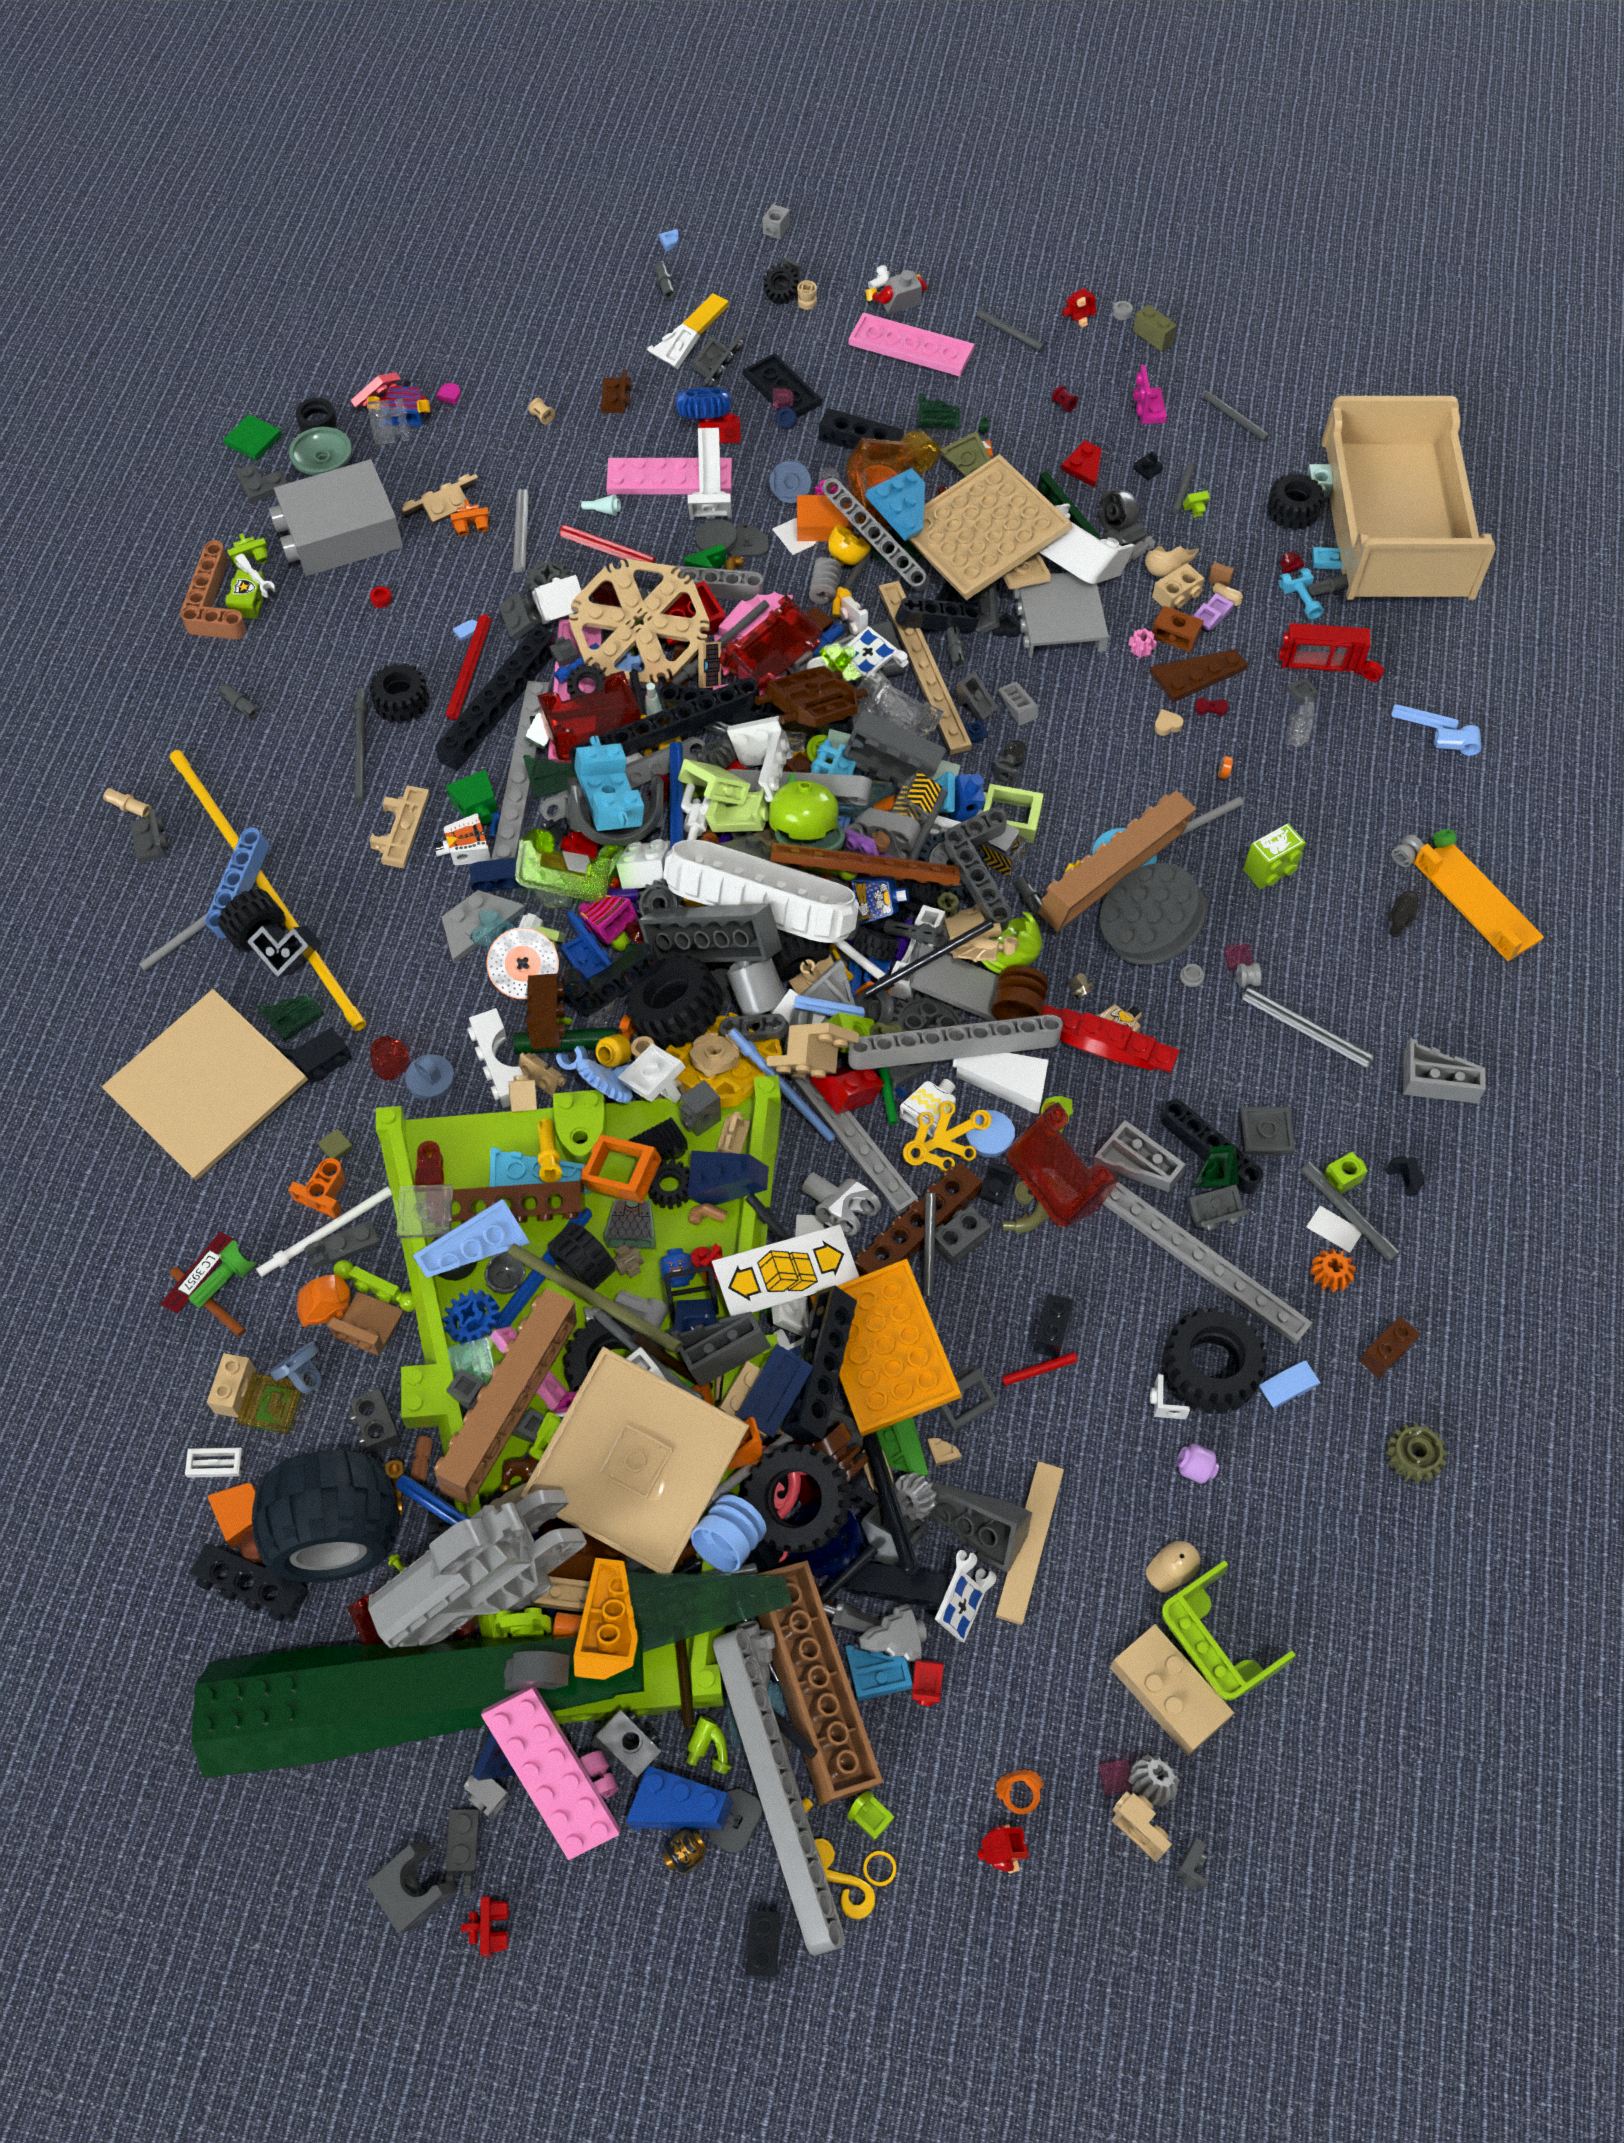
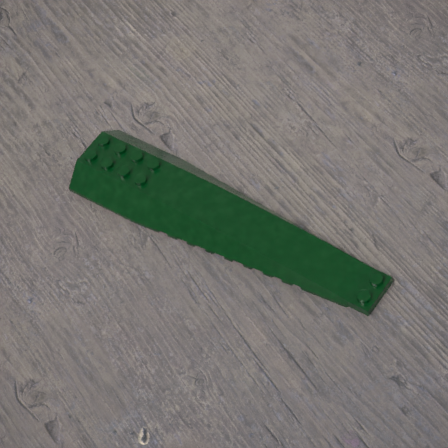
(366, 1697)

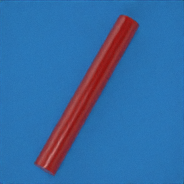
(1039, 1369)

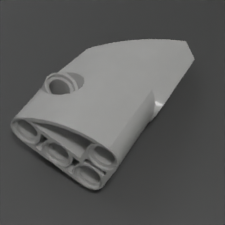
(901, 831)

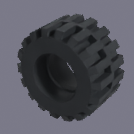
(1295, 501)
(402, 706)
(246, 915)
(794, 952)
(581, 1255)

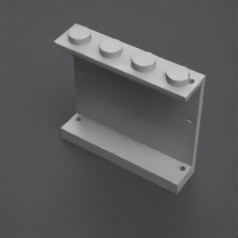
(1061, 613)

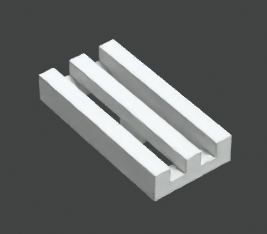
(214, 1472)

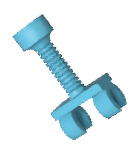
(1313, 608)

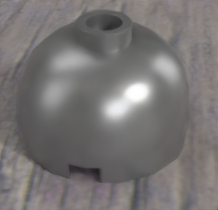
(1118, 510)

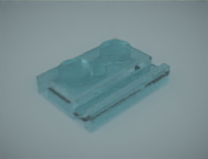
(473, 1358)

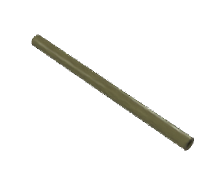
(595, 1298)

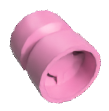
(596, 1767)

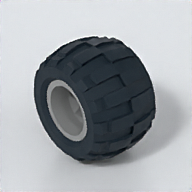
(324, 1516)

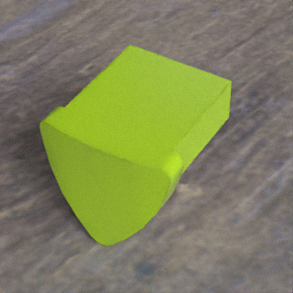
(870, 1815)

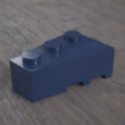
(725, 1176)

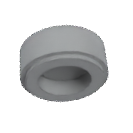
(1122, 310)

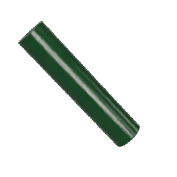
(577, 1037)

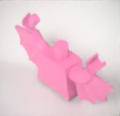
(741, 611)

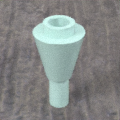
(607, 505)
(652, 701)

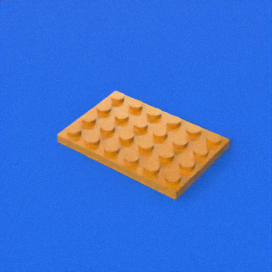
(893, 1351)

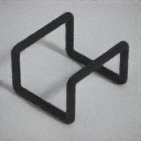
(711, 1287)

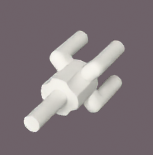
(695, 819)

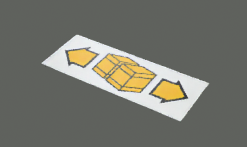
(785, 1270)

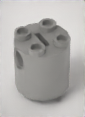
(756, 986)

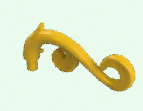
(827, 1856)

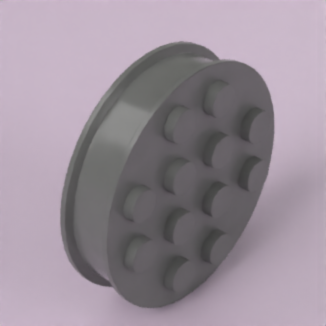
(1153, 913)

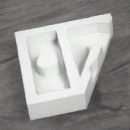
(675, 346)
(856, 619)

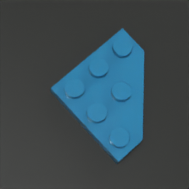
(901, 502)

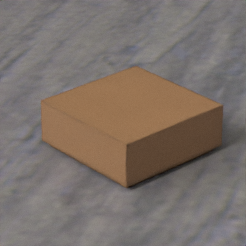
(1221, 574)

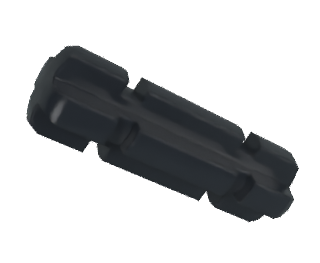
(878, 925)

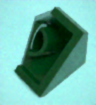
(1219, 1168)

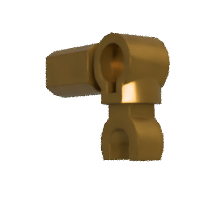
(395, 1471)

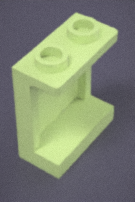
(719, 783)
(735, 817)

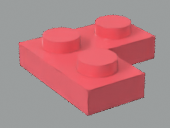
(378, 386)

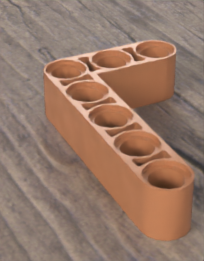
(197, 609)

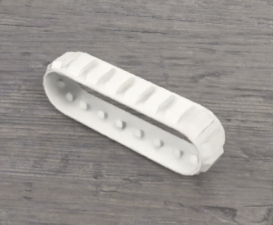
(798, 900)

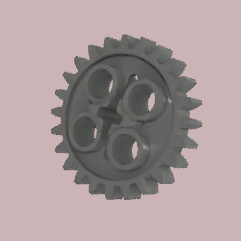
(923, 1012)

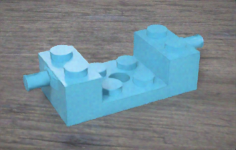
(602, 771)

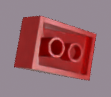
(684, 608)

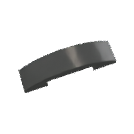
(465, 1390)

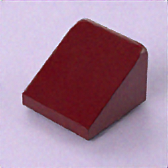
(810, 1490)

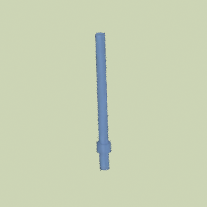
(749, 1049)

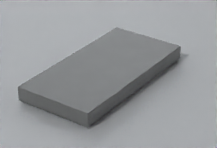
(956, 983)

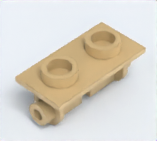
(536, 1069)
(733, 1134)

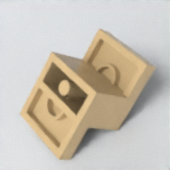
(812, 1050)

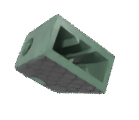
(631, 1225)

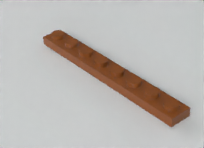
(864, 863)

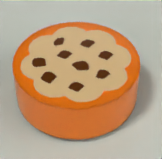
(1225, 767)

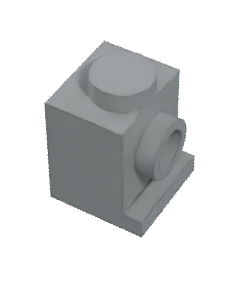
(487, 1794)

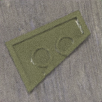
(966, 454)

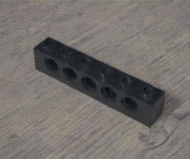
(824, 1350)

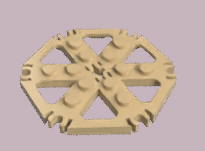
(635, 608)

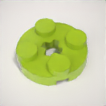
(525, 1624)

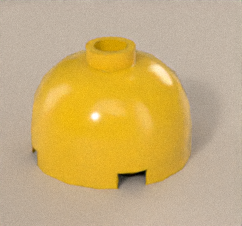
(847, 547)

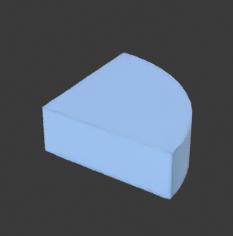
(669, 239)

